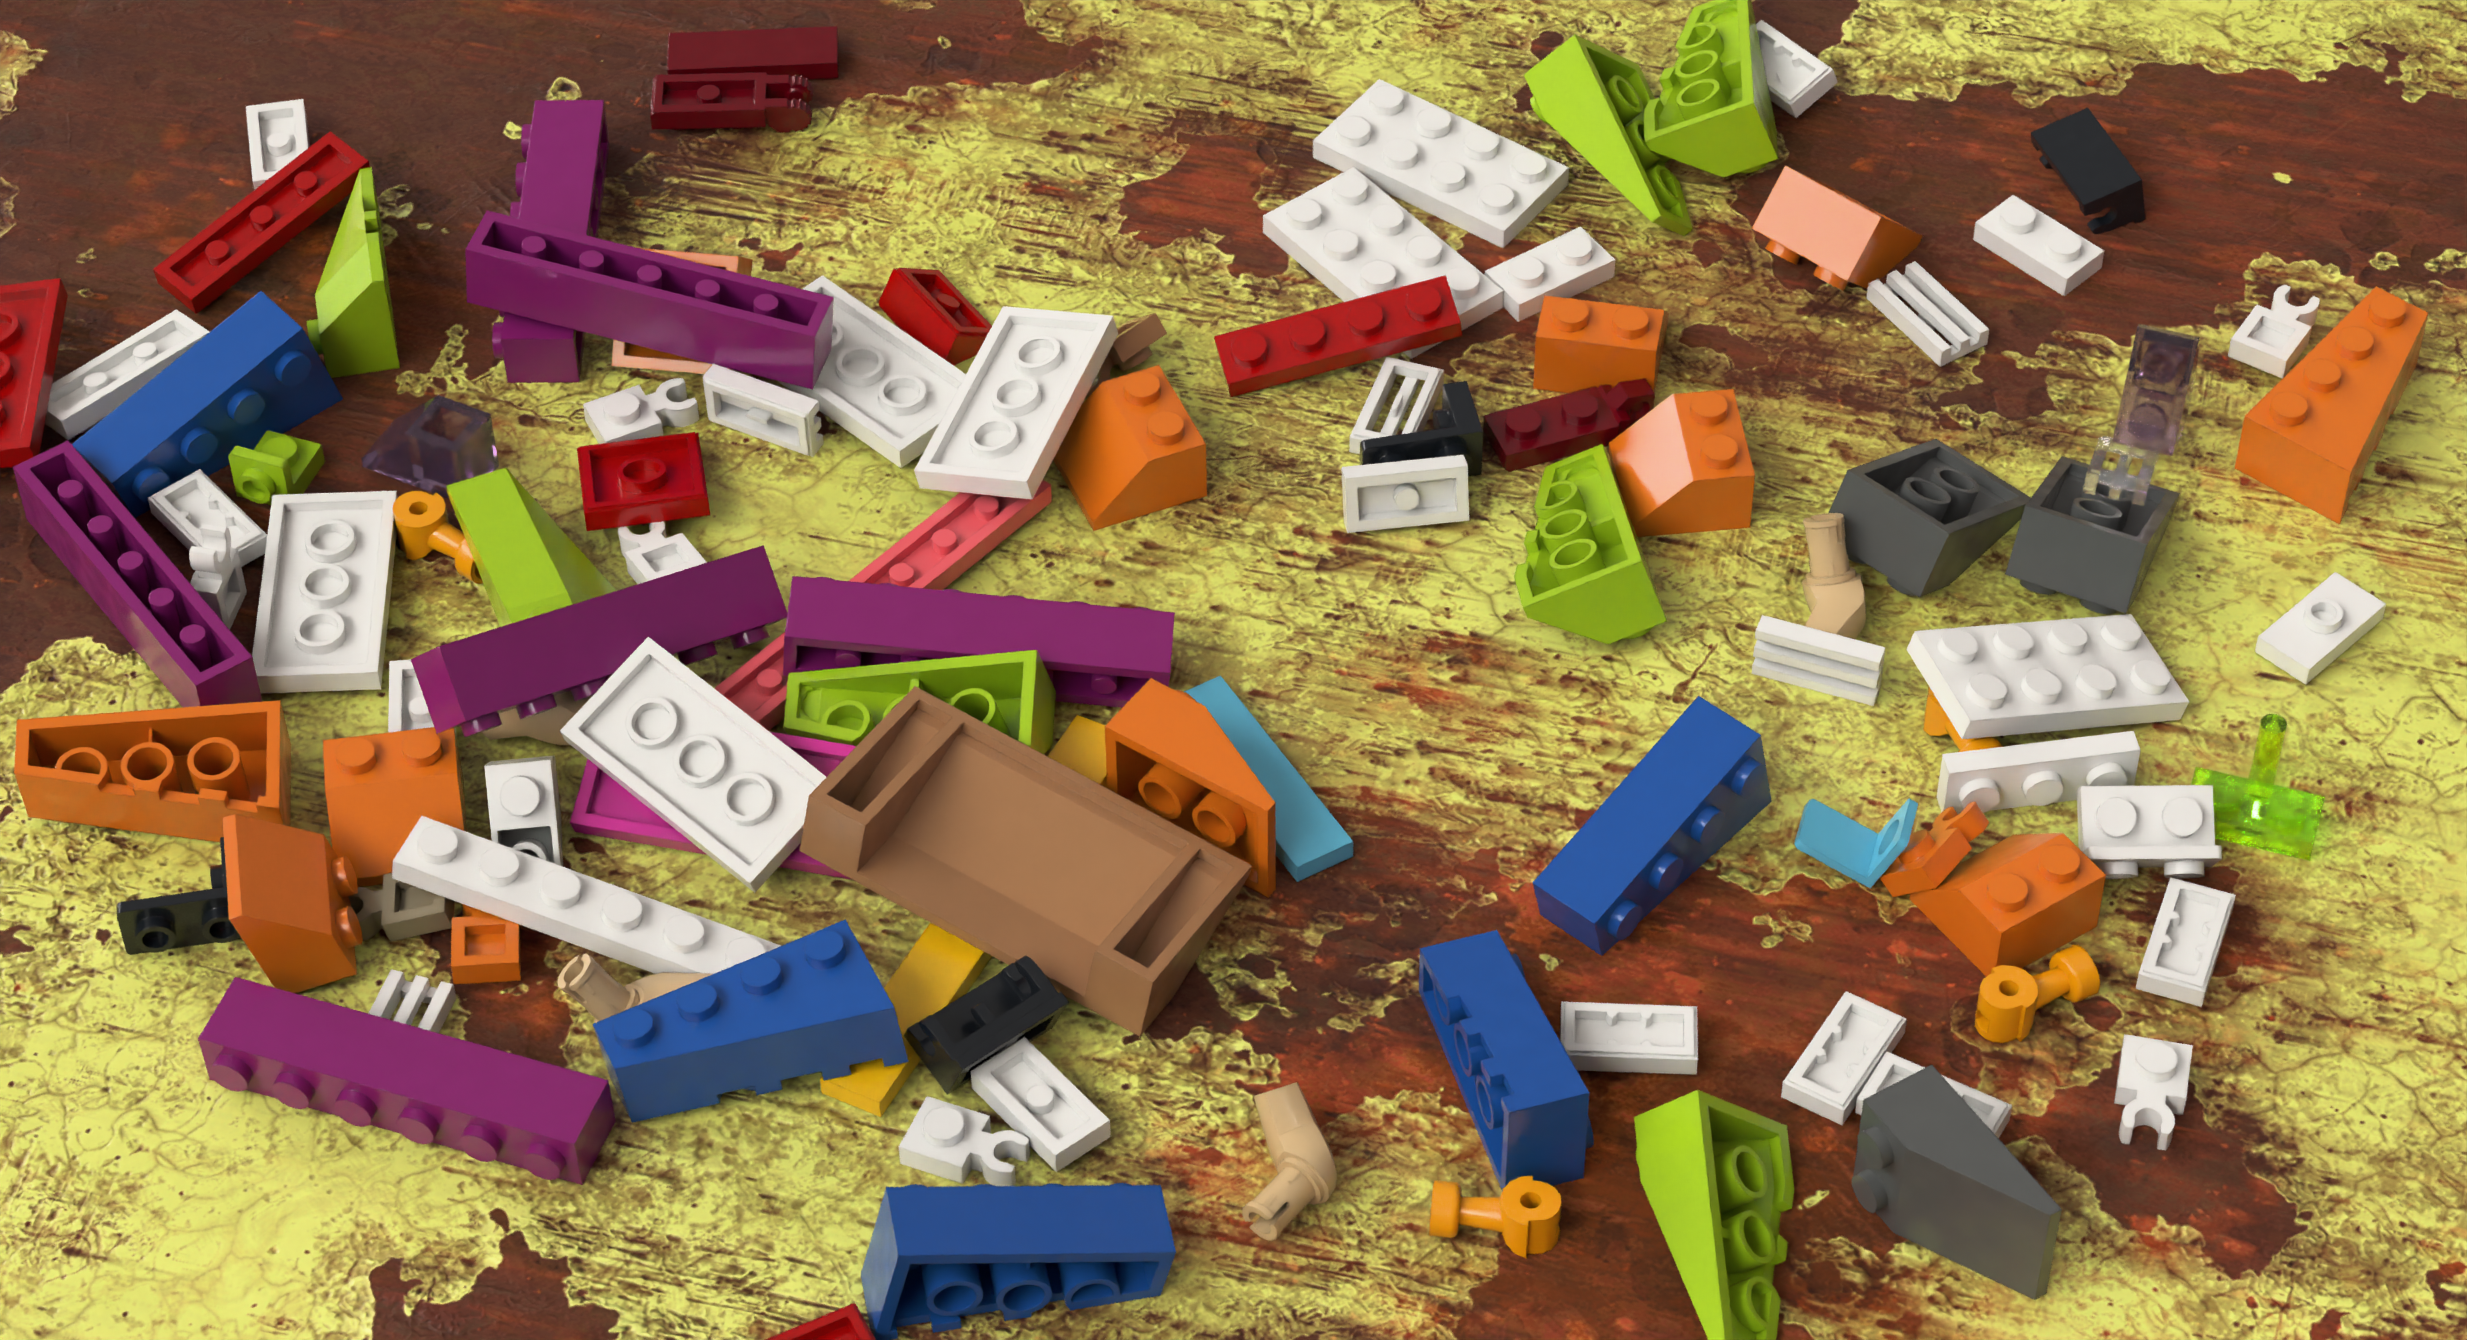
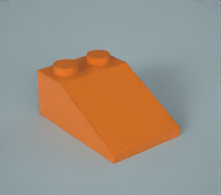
(1185, 769)

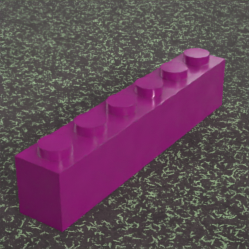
(564, 190)
(649, 299)
(134, 581)
(588, 641)
(1087, 649)
(408, 1081)

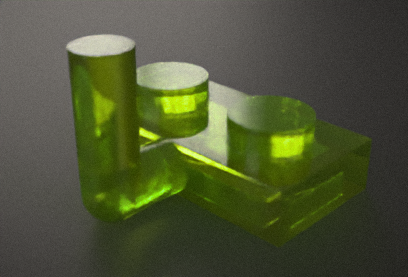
(2255, 809)

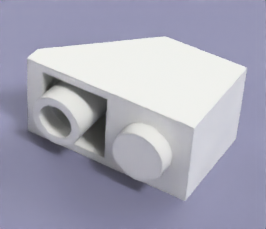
(525, 806)

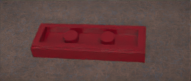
(779, 51)

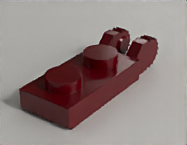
(731, 101)

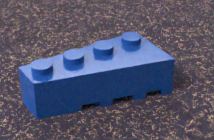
(218, 395)
(1656, 827)
(751, 1026)
(1506, 1060)
(1011, 1251)

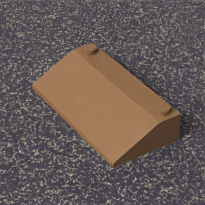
(1023, 858)

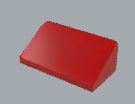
(934, 313)

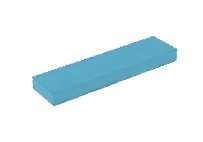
(1305, 829)

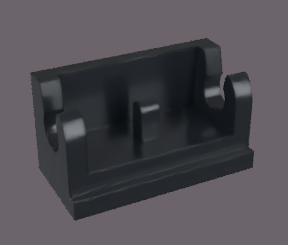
(2092, 170)
(986, 1022)

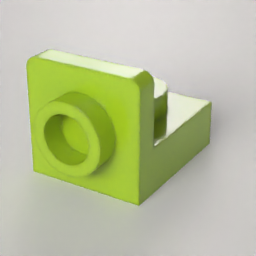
(275, 467)

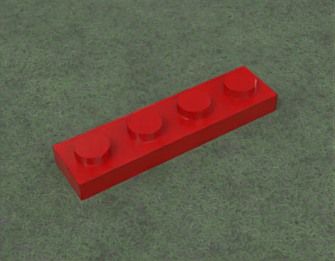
(261, 223)
(1338, 336)

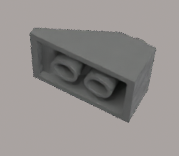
(1924, 515)
(2088, 541)
(1953, 1184)

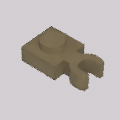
(401, 910)

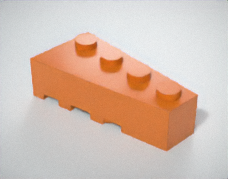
(2333, 406)
(158, 768)

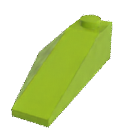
(1716, 96)
(1599, 109)
(354, 293)
(520, 549)
(1585, 556)
(999, 689)
(1719, 1197)

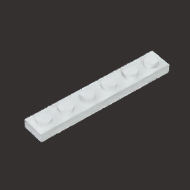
(568, 903)

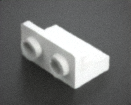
(2148, 828)

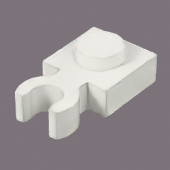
(2276, 336)
(639, 416)
(655, 554)
(218, 572)
(2152, 1085)
(955, 1139)

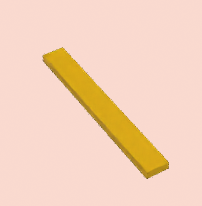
(944, 966)

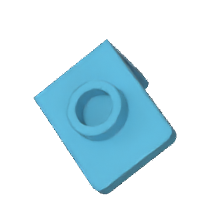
(1851, 846)

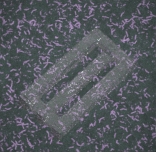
(2120, 479)

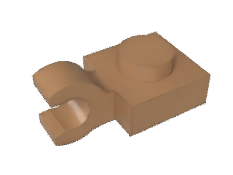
(1130, 346)

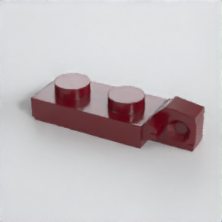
(1566, 423)

